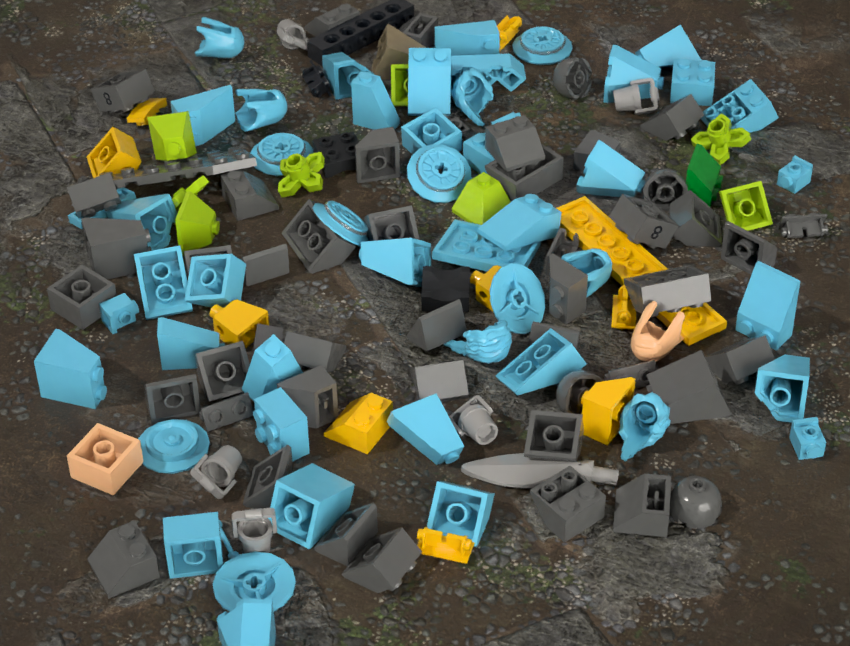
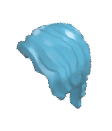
(472, 94)
(485, 345)
(642, 423)

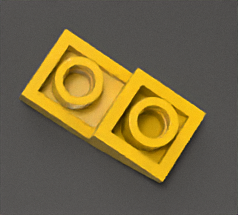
(146, 109)

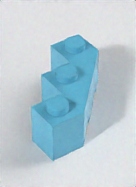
(493, 67)

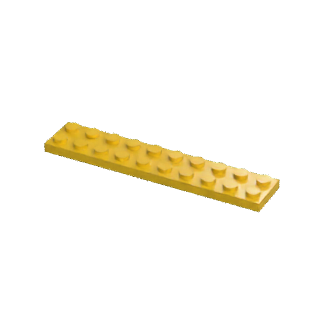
(631, 260)

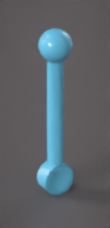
(232, 553)

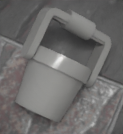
(292, 34)
(629, 97)
(475, 421)
(218, 470)
(255, 529)

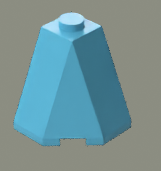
(668, 47)
(626, 68)
(340, 72)
(372, 103)
(610, 174)
(155, 213)
(397, 258)
(181, 342)
(269, 365)
(784, 386)
(428, 429)
(248, 624)

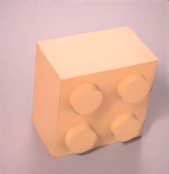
(105, 459)

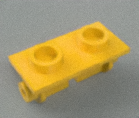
(508, 29)
(623, 310)
(447, 547)

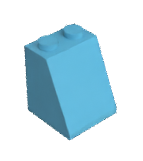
(69, 372)
(309, 503)

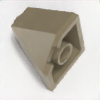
(392, 49)

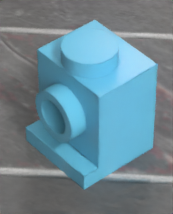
(795, 175)
(118, 312)
(807, 438)

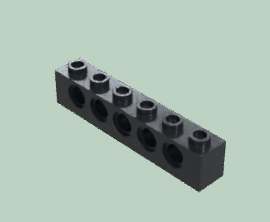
(360, 30)

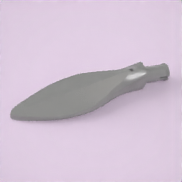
(528, 472)

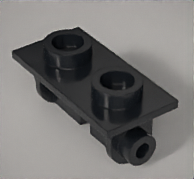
(316, 80)

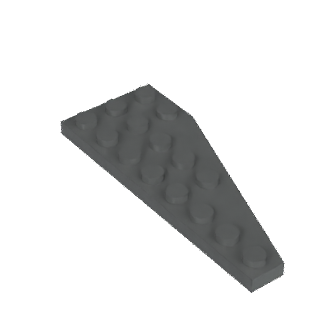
(211, 164)

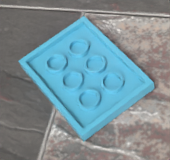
(468, 248)

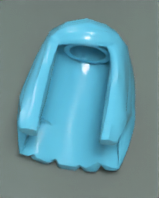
(220, 40)
(260, 108)
(594, 263)

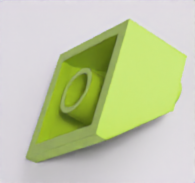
(399, 84)
(172, 136)
(480, 199)
(746, 206)
(195, 224)

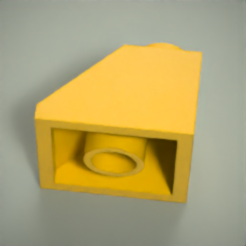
(113, 154)
(603, 408)
(361, 423)

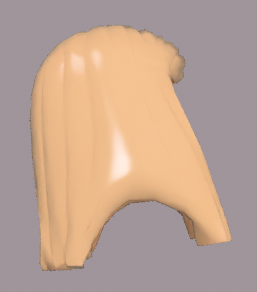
(652, 342)

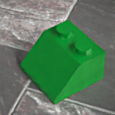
(704, 175)

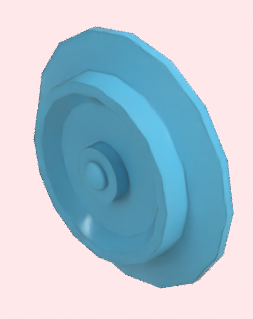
(173, 446)

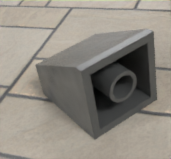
(113, 245)
(689, 389)

